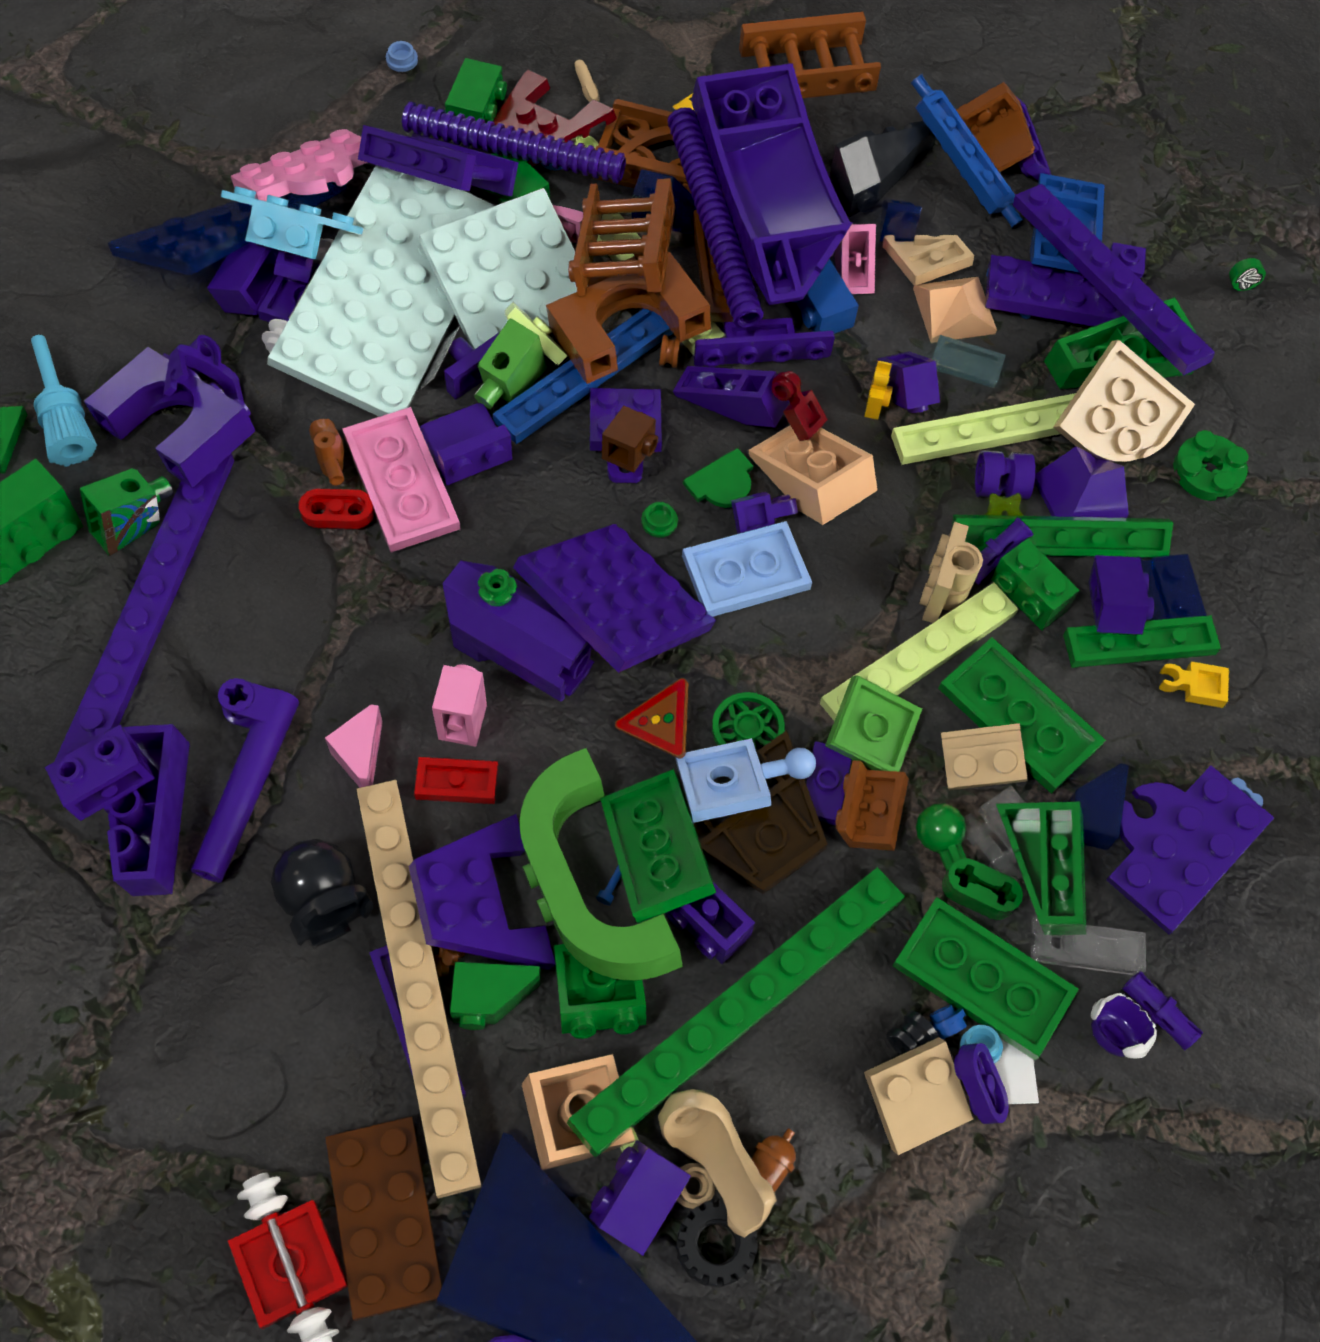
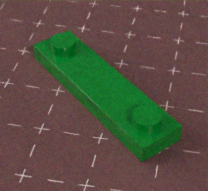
(1159, 641)

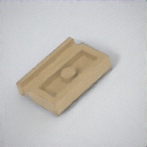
(984, 756)

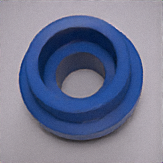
(948, 1021)

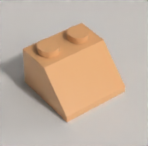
(557, 1095)

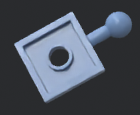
(748, 783)

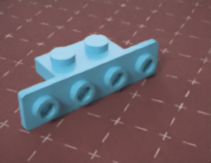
(287, 228)

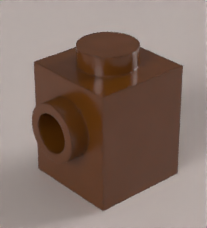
(629, 439)

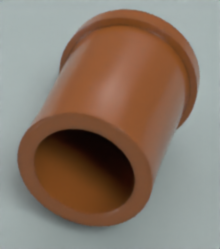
(775, 1158)

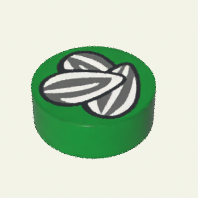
(1247, 274)

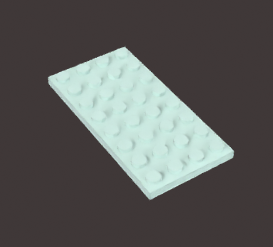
(375, 301)

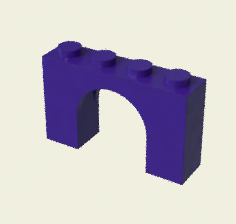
(195, 447)

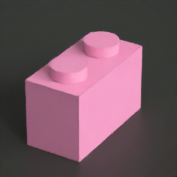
(459, 705)

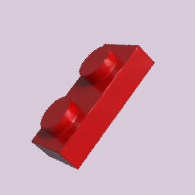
(456, 780)

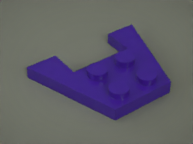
(463, 902)

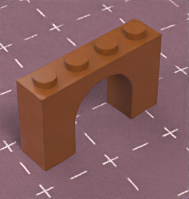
(578, 319)

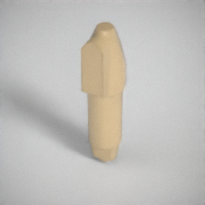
(588, 86)

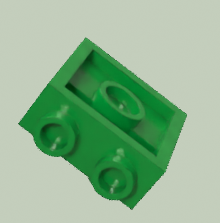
(596, 1001)

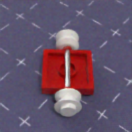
(286, 1261)

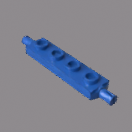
(965, 151)

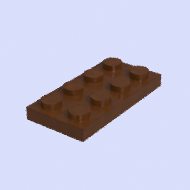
(383, 1218)

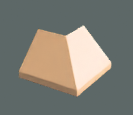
(954, 309)

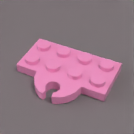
(304, 170)

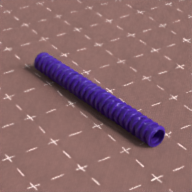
(715, 218)

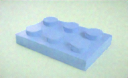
(746, 569)

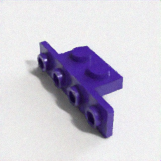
(762, 343)

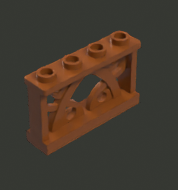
(645, 128)

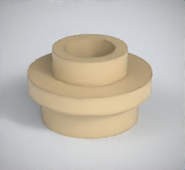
(706, 1191)

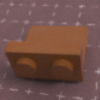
(999, 126)

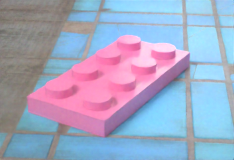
(401, 479)

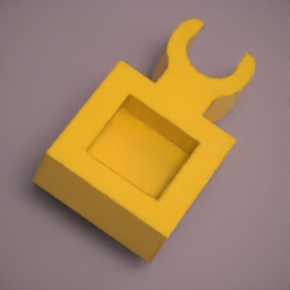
(879, 391)
(1200, 681)

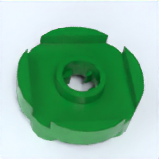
(1221, 452)

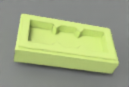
(538, 326)

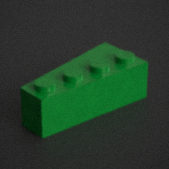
(1078, 353)

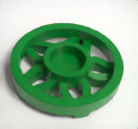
(747, 723)

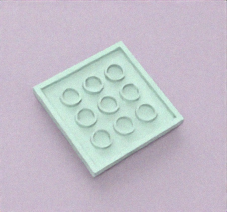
(501, 258)

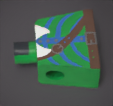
(123, 508)

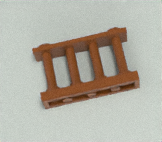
(816, 34)
(653, 245)

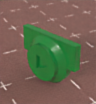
(722, 480)

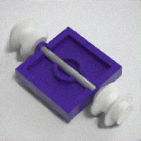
(284, 298)

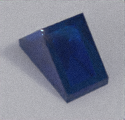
(899, 219)

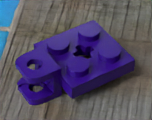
(606, 404)

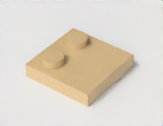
(918, 1095)

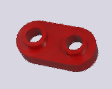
(338, 508)

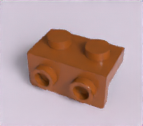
(871, 807)

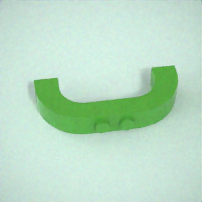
(612, 951)

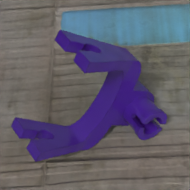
(203, 357)

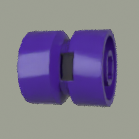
(1016, 473)

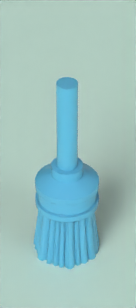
(60, 414)

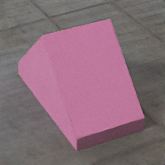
(856, 258)
(357, 745)

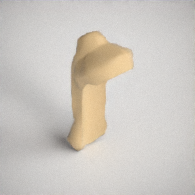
(705, 1132)

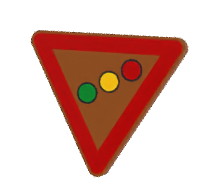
(661, 720)

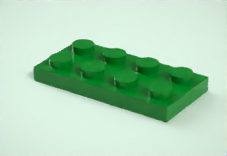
(1002, 691)
(656, 846)
(986, 978)

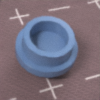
(401, 56)

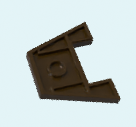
(768, 841)

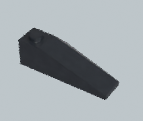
(872, 164)

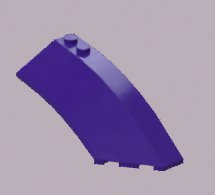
(771, 176)

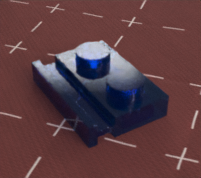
(1173, 587)

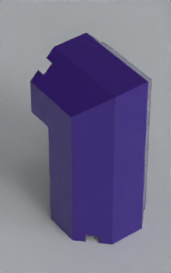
(519, 636)

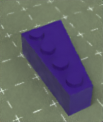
(148, 819)

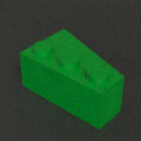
(1051, 859)

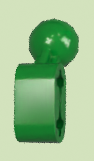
(943, 831)

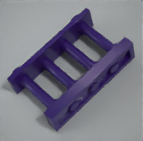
(437, 161)

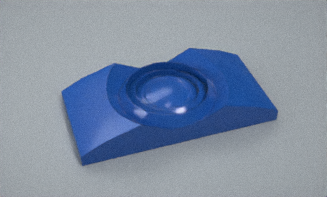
(1084, 201)

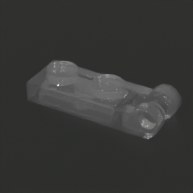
(1099, 950)

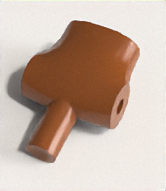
(328, 449)

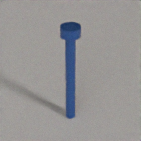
(605, 896)

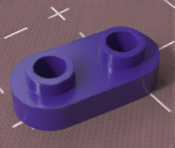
(982, 1083)

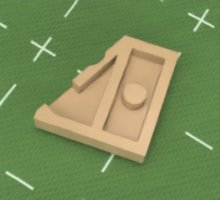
(928, 256)

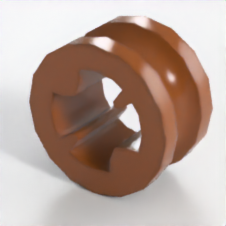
(669, 351)

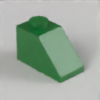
(489, 992)

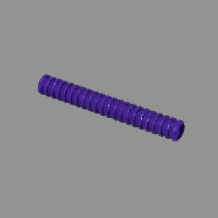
(513, 142)

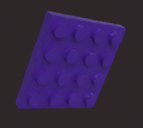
(614, 596)

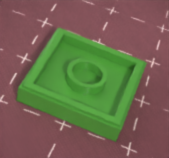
(873, 726)

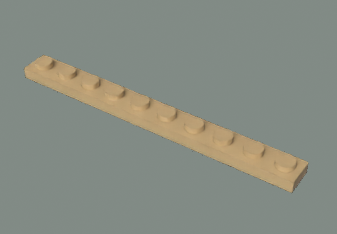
(418, 994)

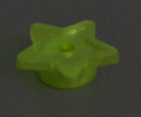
(999, 504)

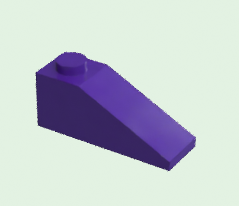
(733, 393)

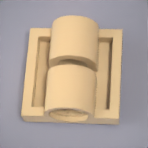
(951, 573)

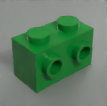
(1034, 584)

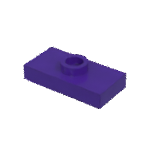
(827, 782)

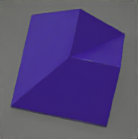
(1083, 486)

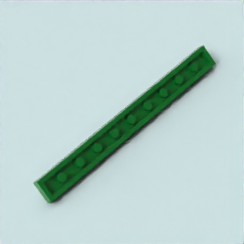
(733, 1013)

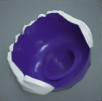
(1122, 1027)

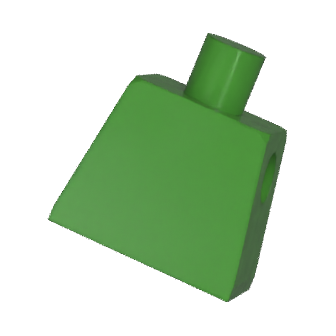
(510, 364)

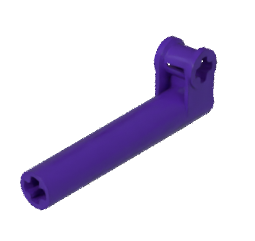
(268, 718)

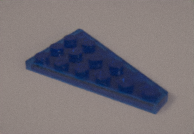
(203, 237)
(544, 1268)

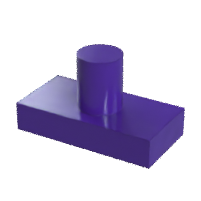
(465, 372)

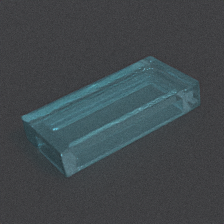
(968, 361)

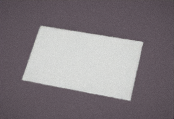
(1017, 1075)

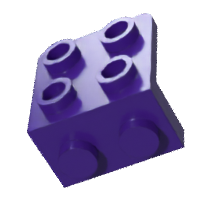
(466, 443)

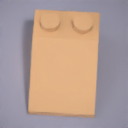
(819, 472)

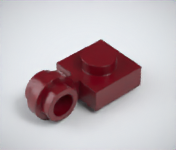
(804, 409)

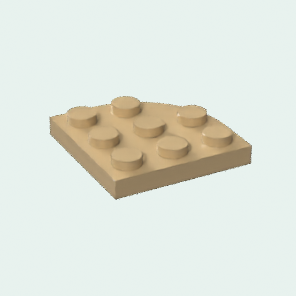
(1123, 408)

